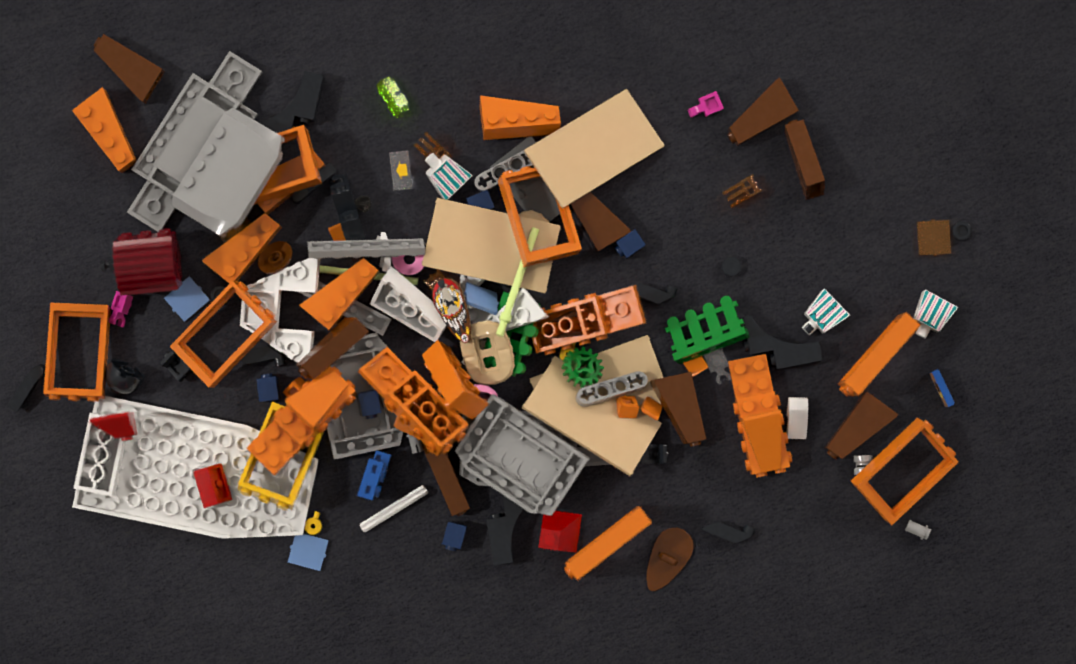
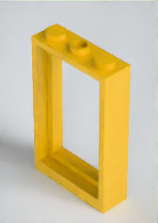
(268, 496)

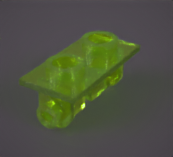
(387, 89)

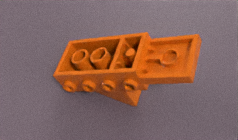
(588, 319)
(414, 402)
(759, 416)
(303, 419)

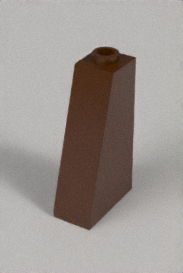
(134, 70)
(767, 111)
(805, 159)
(598, 221)
(332, 347)
(681, 405)
(862, 423)
(448, 482)

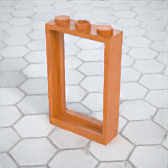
(309, 161)
(543, 255)
(77, 310)
(181, 348)
(878, 355)
(861, 480)
(606, 543)

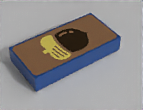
(942, 388)

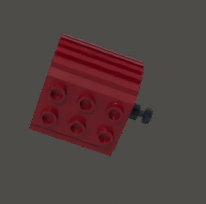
(146, 262)

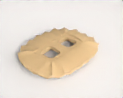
(500, 349)

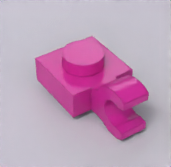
(708, 104)
(120, 306)

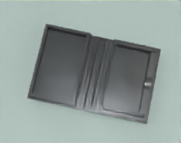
(530, 193)

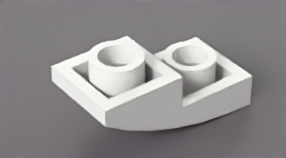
(386, 261)
(797, 418)

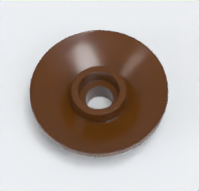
(275, 257)

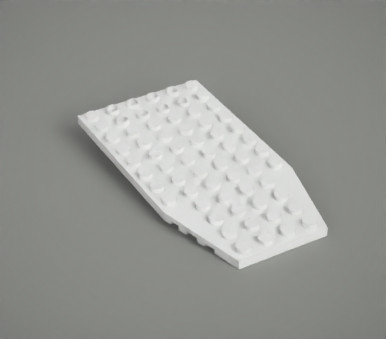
(155, 479)

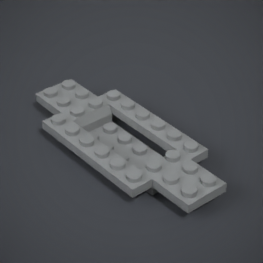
(185, 133)

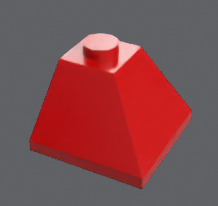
(117, 425)
(560, 531)

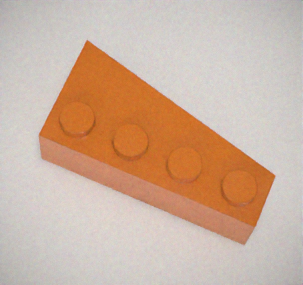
(516, 118)
(104, 126)
(286, 173)
(241, 251)
(339, 295)
(453, 380)

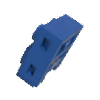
(374, 474)

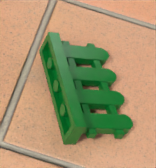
(701, 345)
(520, 348)

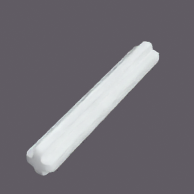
(393, 508)

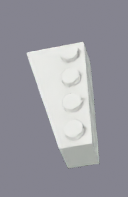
(408, 305)

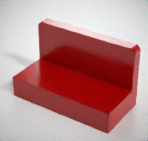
(212, 485)

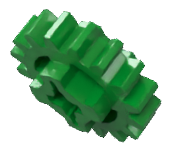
(579, 359)

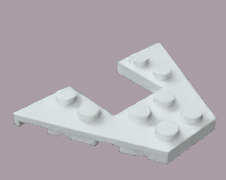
(300, 278)
(524, 310)

